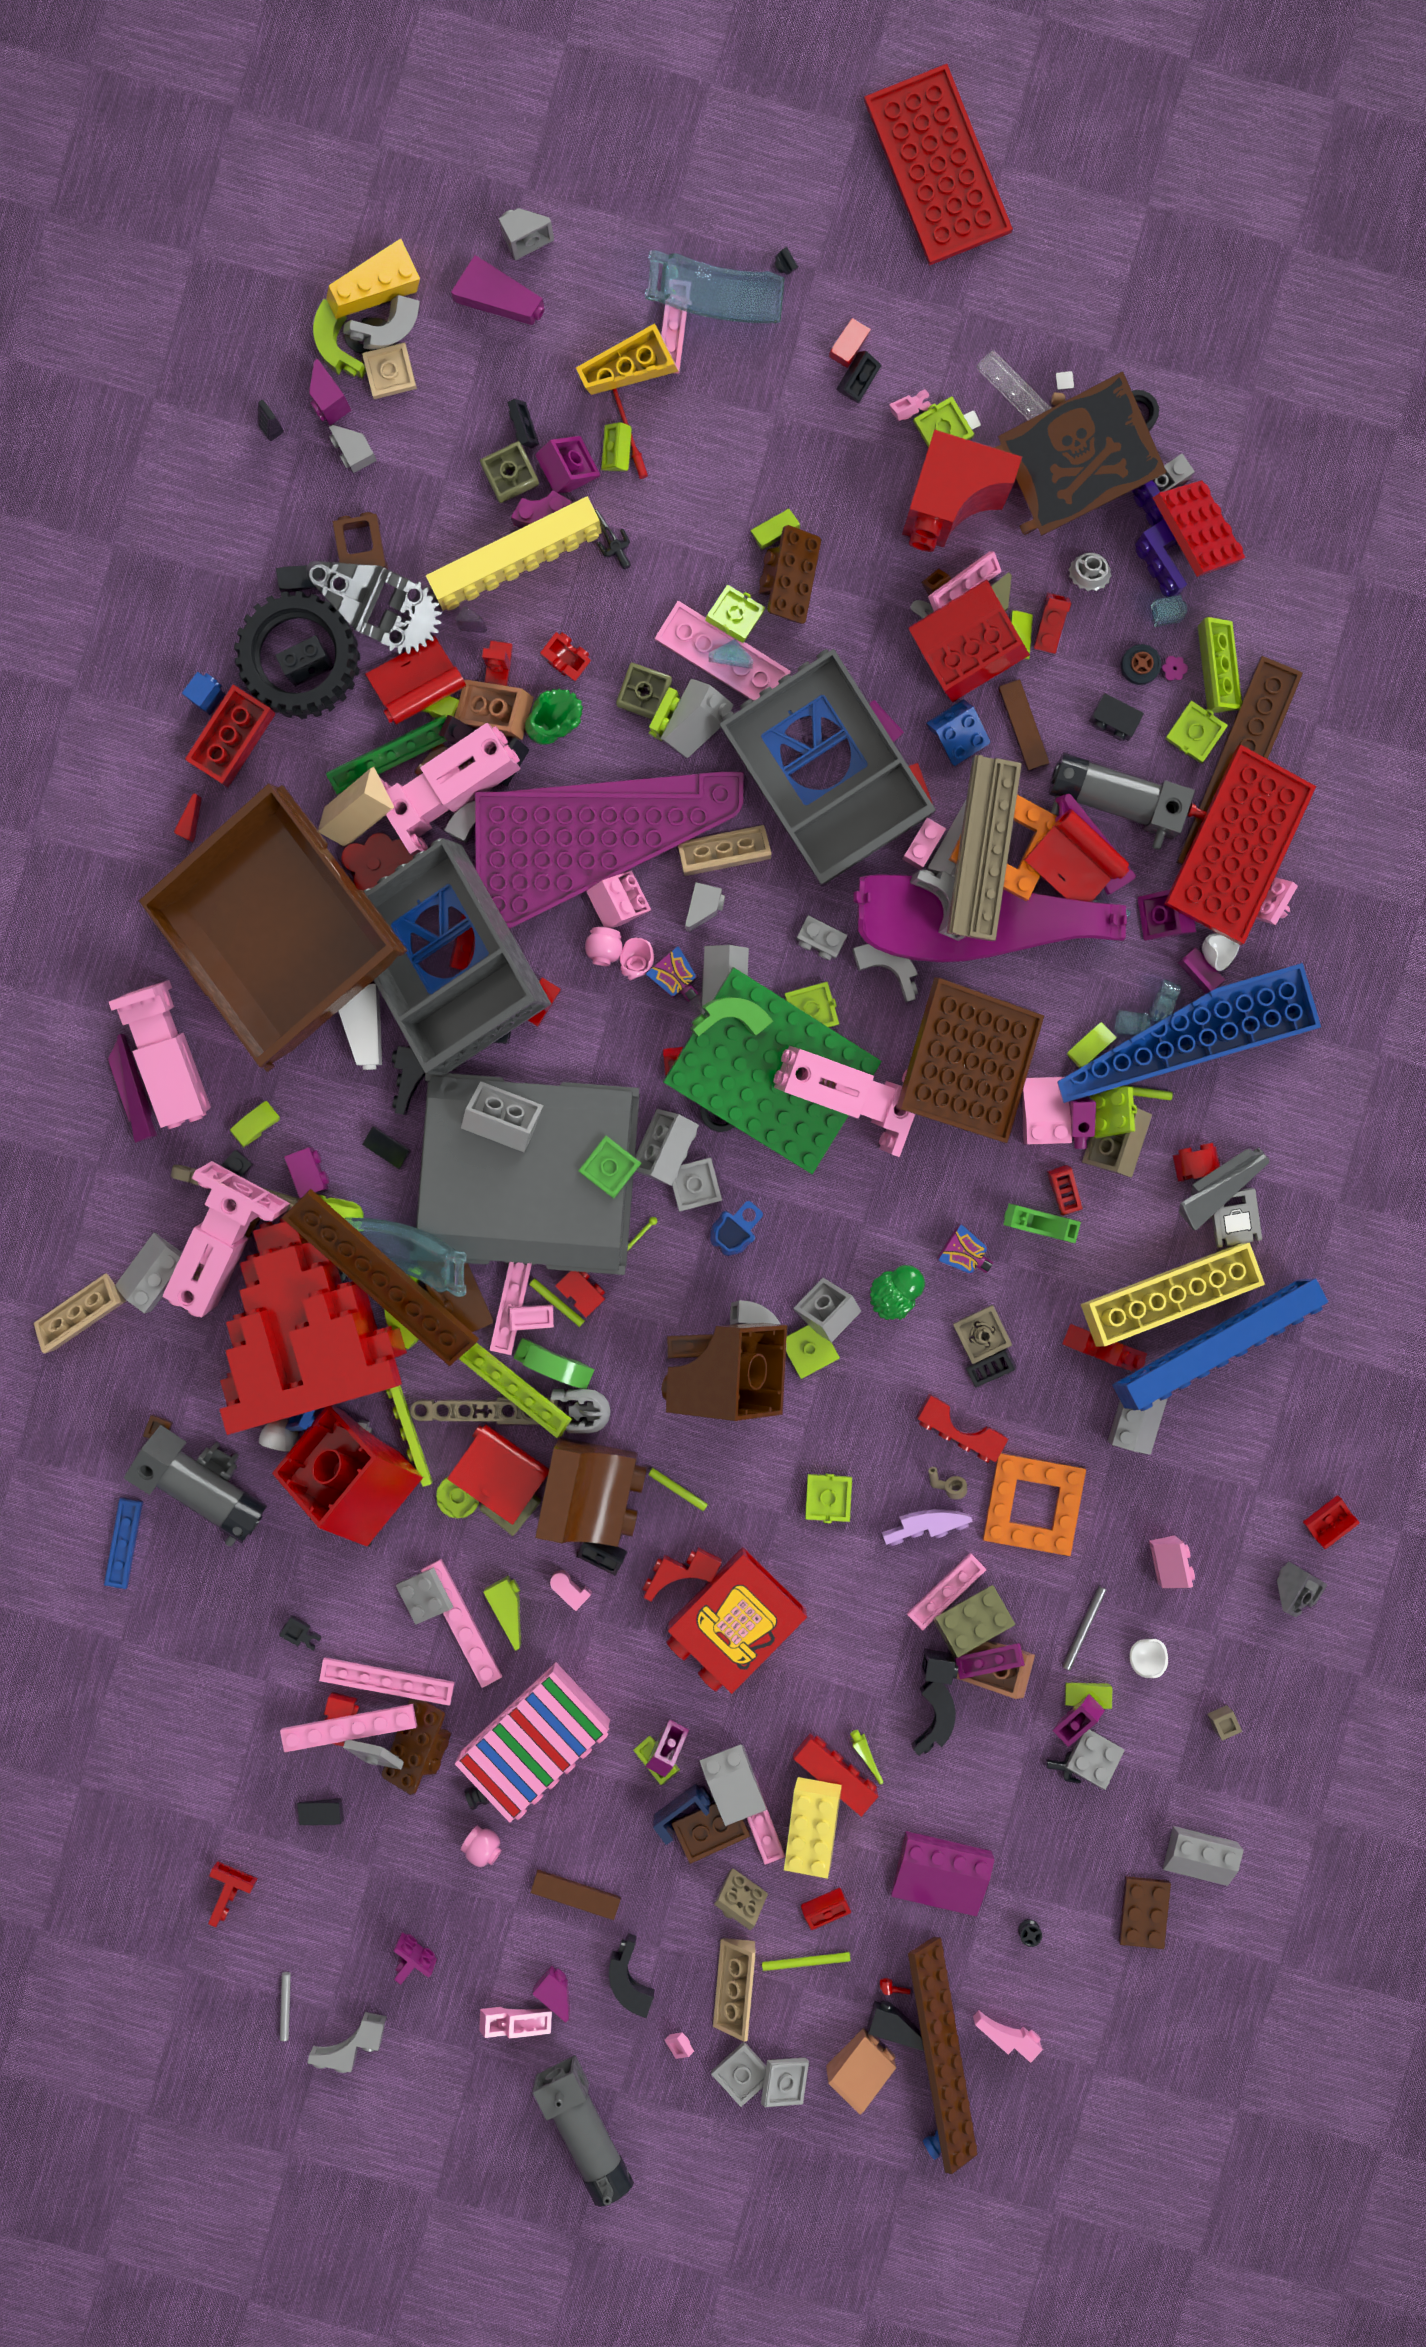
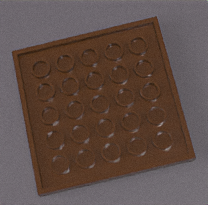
(970, 1060)

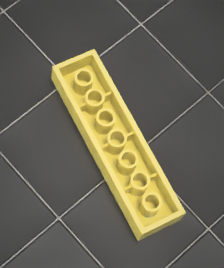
(515, 554)
(1172, 1294)

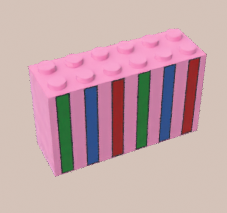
(533, 1743)

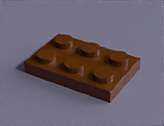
(707, 1834)
(1144, 1912)

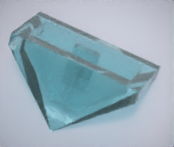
(731, 654)

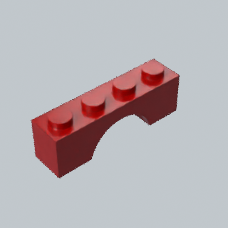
(986, 1441)

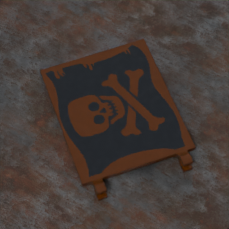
(1082, 454)

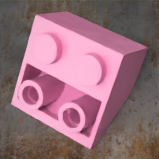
(618, 900)
(1171, 1562)

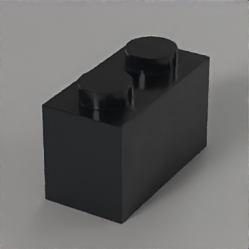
(1116, 717)
(939, 1667)

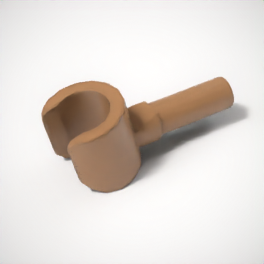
(1057, 398)

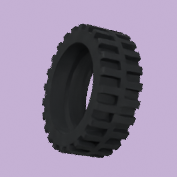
(272, 615)

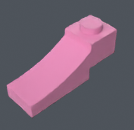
(514, 2022)
(1008, 2038)

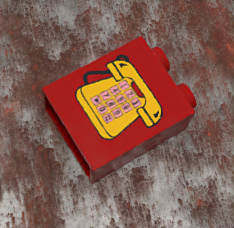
(735, 1622)

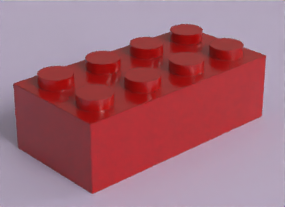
(230, 736)

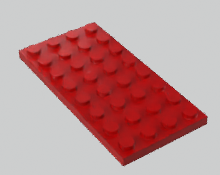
(938, 164)
(1240, 845)

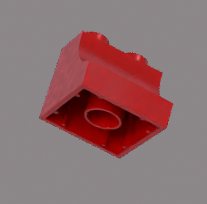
(954, 484)
(346, 1477)

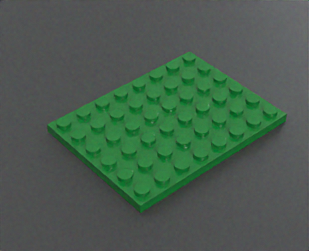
(735, 1074)

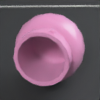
(603, 946)
(481, 1847)

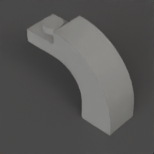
(400, 322)
(462, 823)
(942, 887)
(868, 957)
(749, 1312)

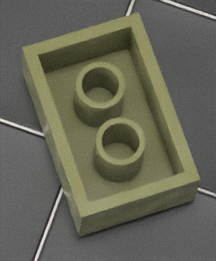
(973, 1621)

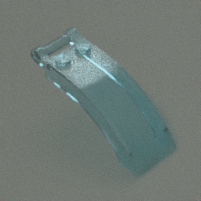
(715, 290)
(416, 1253)

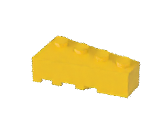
(374, 282)
(629, 362)

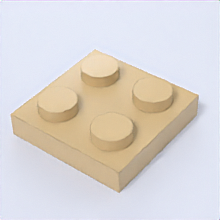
(389, 371)

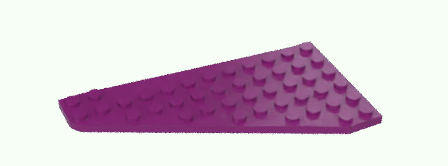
(565, 839)

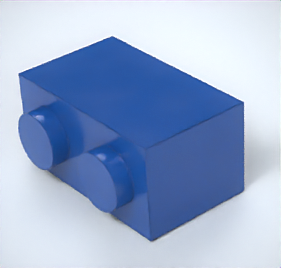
(204, 692)

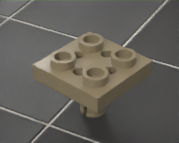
(982, 1334)
(739, 1903)

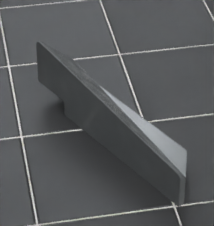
(1220, 1186)

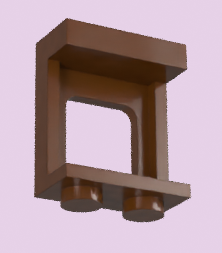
(373, 557)

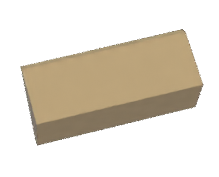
(355, 809)
(724, 850)
(77, 1313)
(734, 1987)

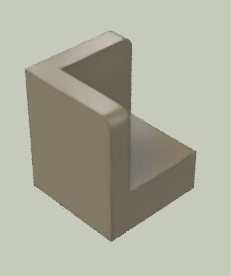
(1224, 1722)

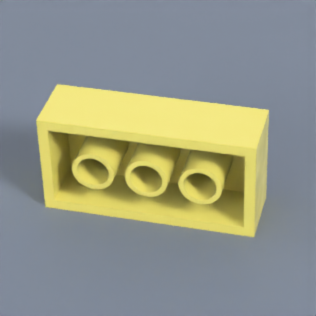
(812, 1827)

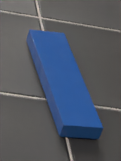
(123, 1543)

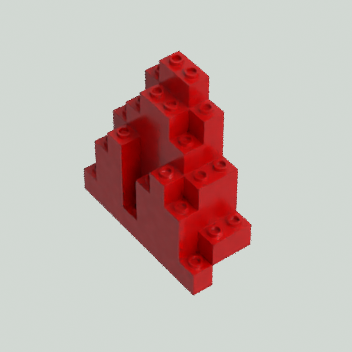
(301, 1336)

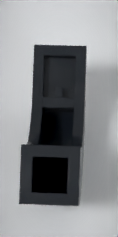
(943, 1720)
(627, 1991)

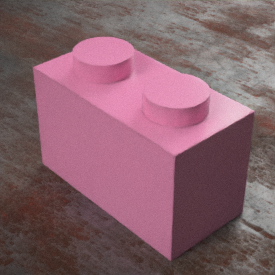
(924, 843)

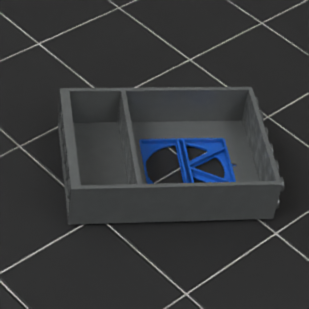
(860, 812)
(461, 1014)

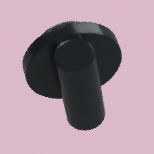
(785, 262)

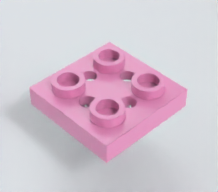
(1276, 901)

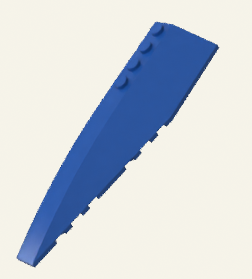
(1206, 1029)

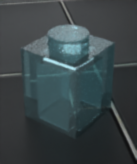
(1168, 610)

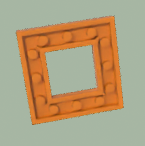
(1024, 878)
(1055, 1540)

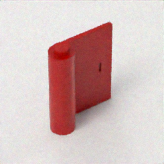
(415, 681)
(1078, 857)
(498, 1474)

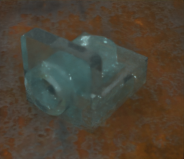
(1131, 1022)

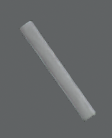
(285, 2006)

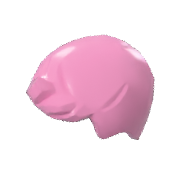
(636, 958)

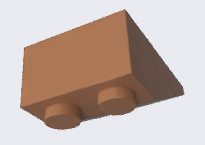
(495, 705)
(1006, 1682)

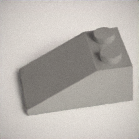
(695, 717)
(733, 1784)

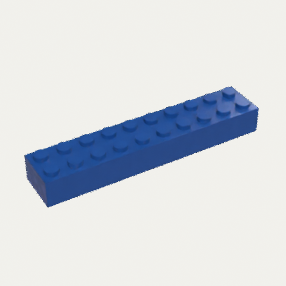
(1220, 1344)

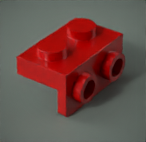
(1331, 1522)

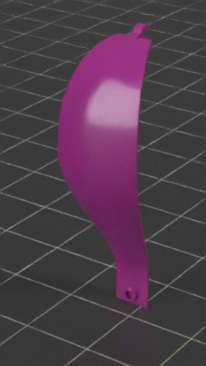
(907, 919)

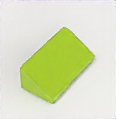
(616, 447)
(771, 530)
(1023, 625)

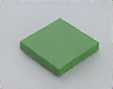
(609, 1167)

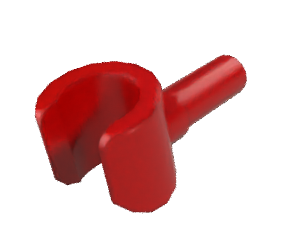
(888, 1989)

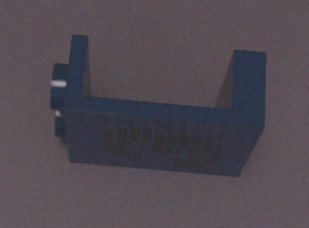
(662, 1818)

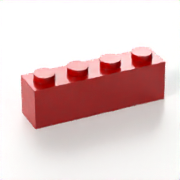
(830, 1768)

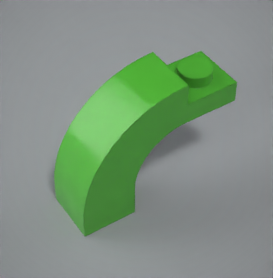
(747, 1012)
(1041, 1223)
(553, 1365)

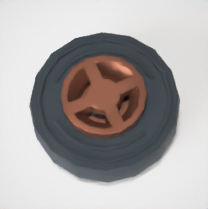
(1147, 659)

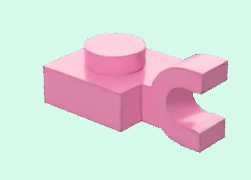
(907, 406)

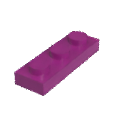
(990, 1661)

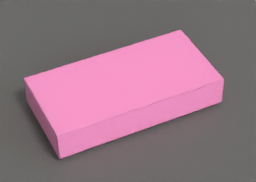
(530, 1317)

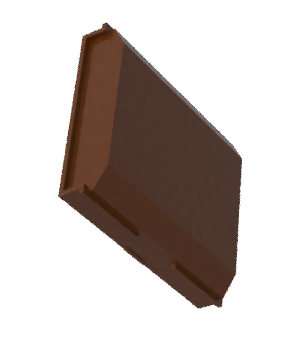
(271, 925)

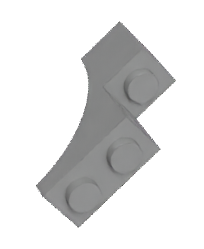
(343, 2055)

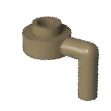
(950, 1485)

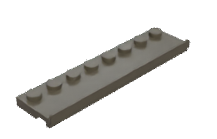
(984, 848)

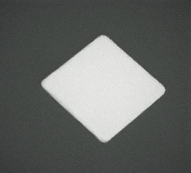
(1064, 380)
(972, 419)

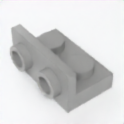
(821, 938)

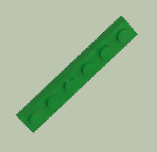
(388, 755)

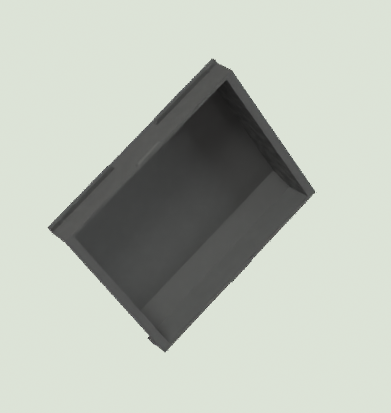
(532, 1201)

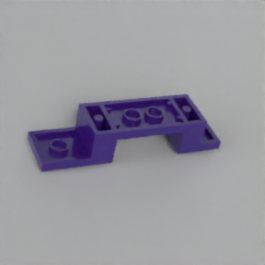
(1156, 541)

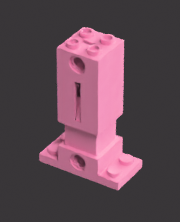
(450, 783)
(163, 1055)
(846, 1092)
(219, 1239)

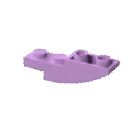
(936, 1521)

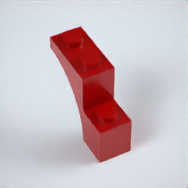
(1115, 1353)
(701, 1566)

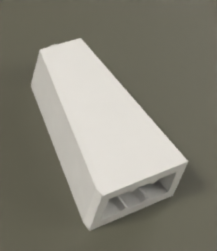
(363, 1027)

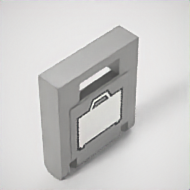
(1238, 1222)

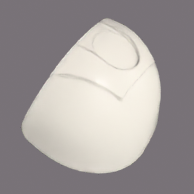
(1219, 951)
(277, 1437)
(1149, 1658)

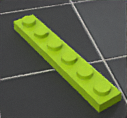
(516, 1390)
(409, 1433)

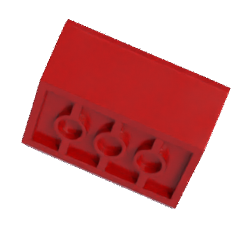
(969, 641)

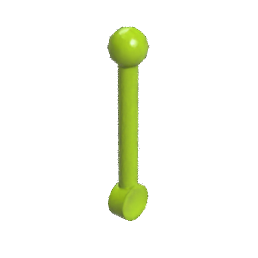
(652, 1221)

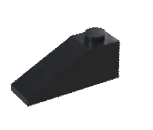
(892, 2025)

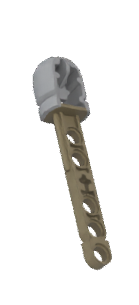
(595, 1411)

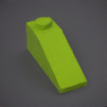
(505, 1602)

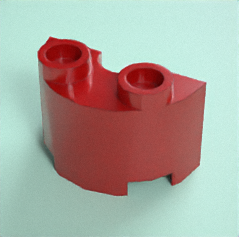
(565, 657)
(1197, 1163)

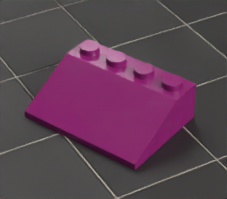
(942, 1873)

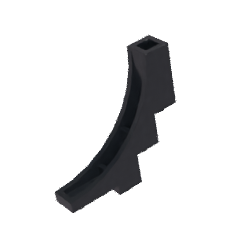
(413, 1074)

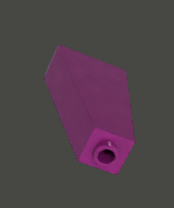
(496, 293)

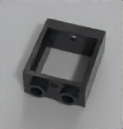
(303, 656)

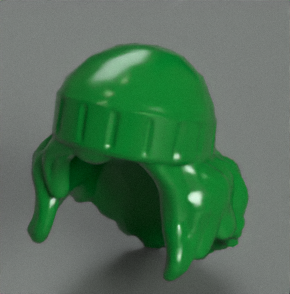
(553, 716)
(895, 1292)

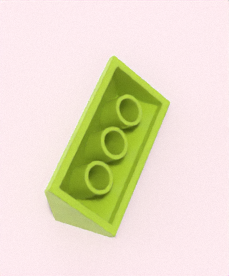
(1219, 665)

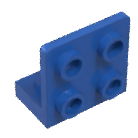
(959, 731)

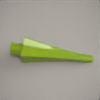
(861, 1746)

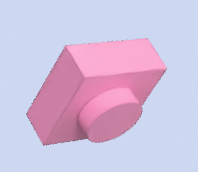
(679, 2045)

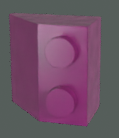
(327, 398)
(567, 464)
(1160, 920)

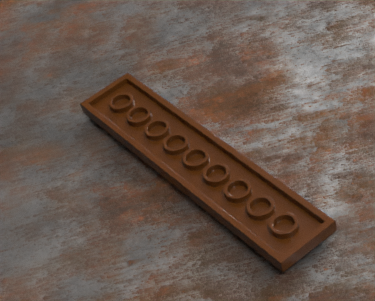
(1253, 727)
(380, 1277)
(942, 2054)

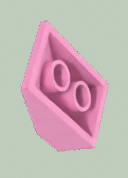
(1044, 1113)

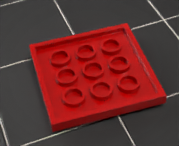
(1199, 527)

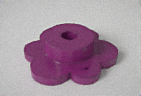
(1177, 663)

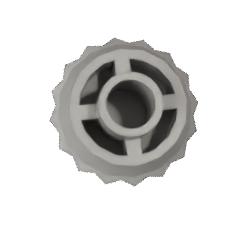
(1090, 571)

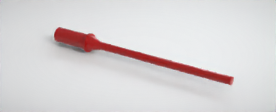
(636, 455)

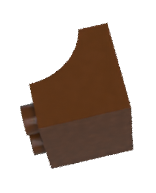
(734, 1377)
(589, 1494)

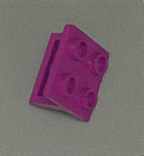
(412, 1956)

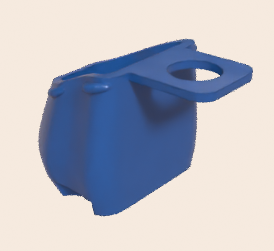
(732, 1232)

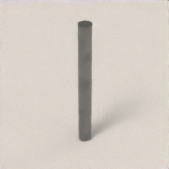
(1082, 1632)

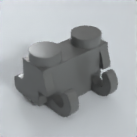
(218, 1461)

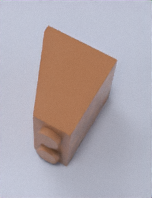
(860, 2070)

